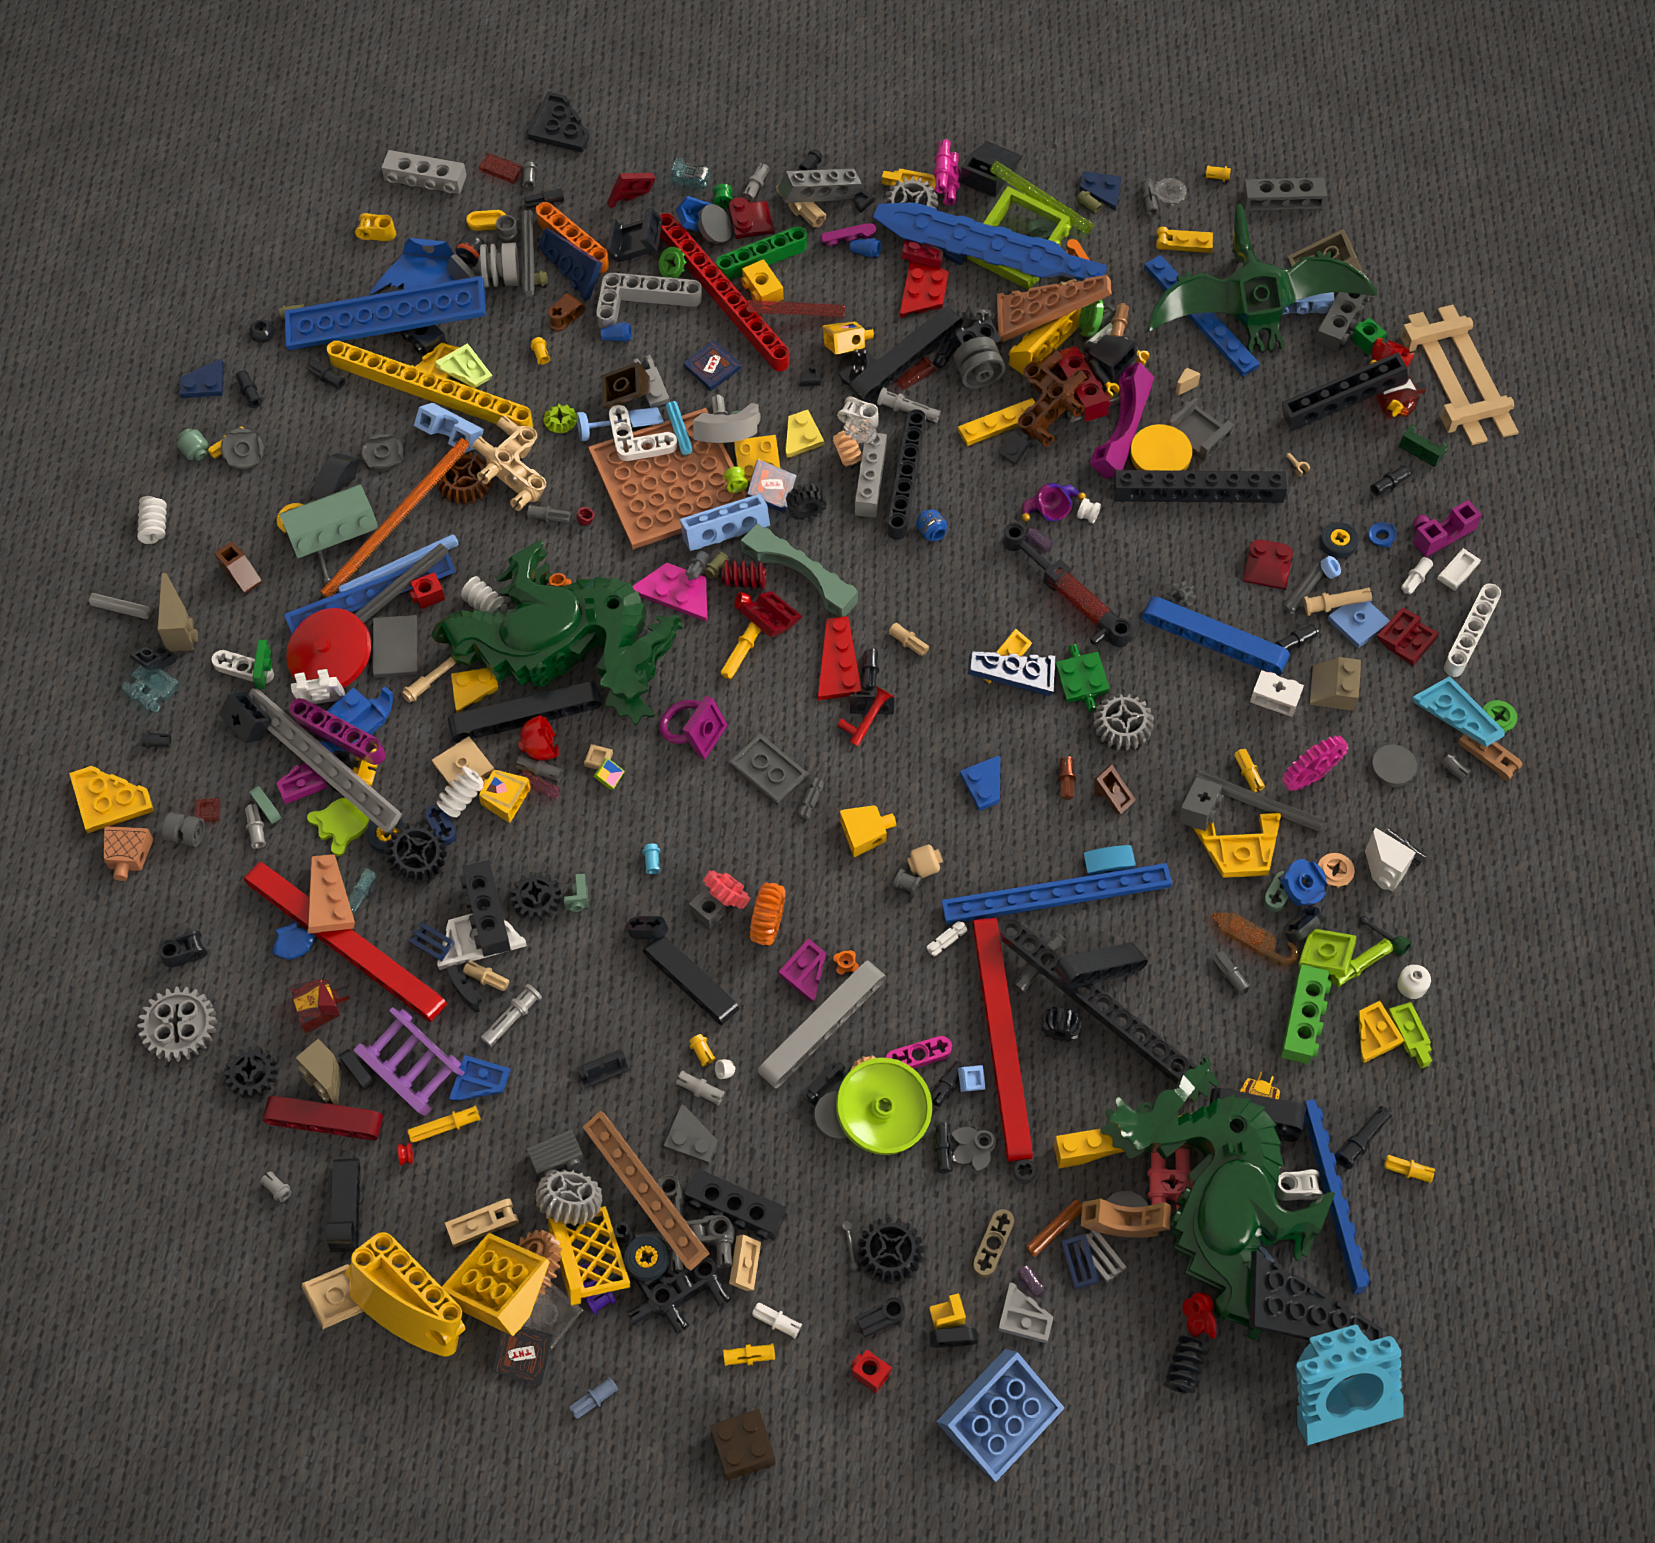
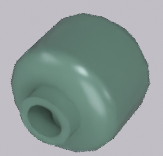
(192, 444)

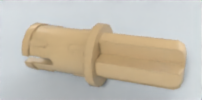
(908, 639)
(485, 975)

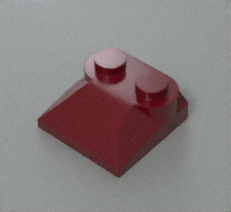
(750, 218)
(1268, 564)

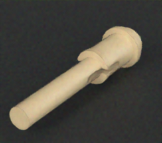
(423, 683)

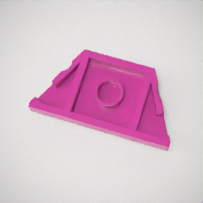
(672, 589)

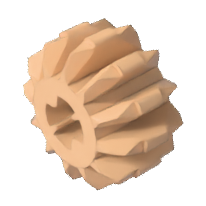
(847, 449)

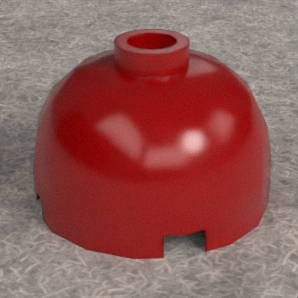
(1382, 350)
(538, 739)

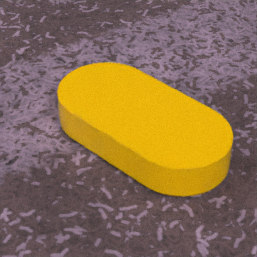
(483, 220)

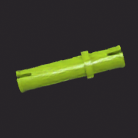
(1363, 961)

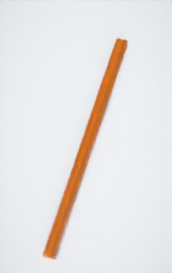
(395, 517)

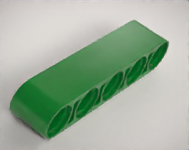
(770, 249)

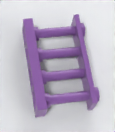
(387, 1069)

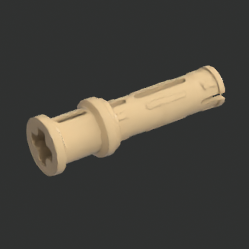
(1326, 601)

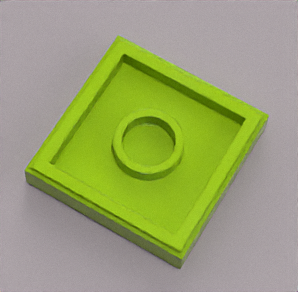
(1328, 951)

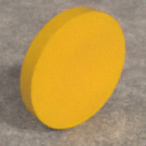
(1161, 449)

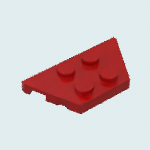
(923, 289)

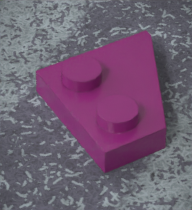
(300, 783)
(804, 969)

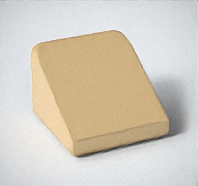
(1187, 381)

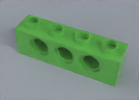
(1312, 980)

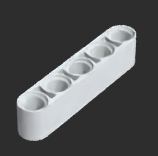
(1475, 622)

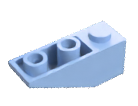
(1314, 304)

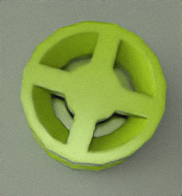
(735, 479)

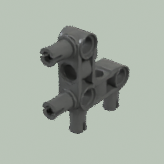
(704, 1229)

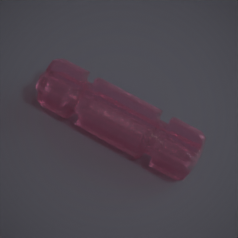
(541, 785)

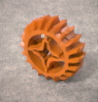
(767, 913)

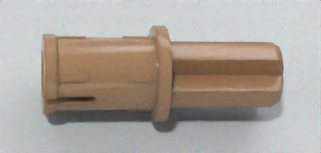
(1119, 321)

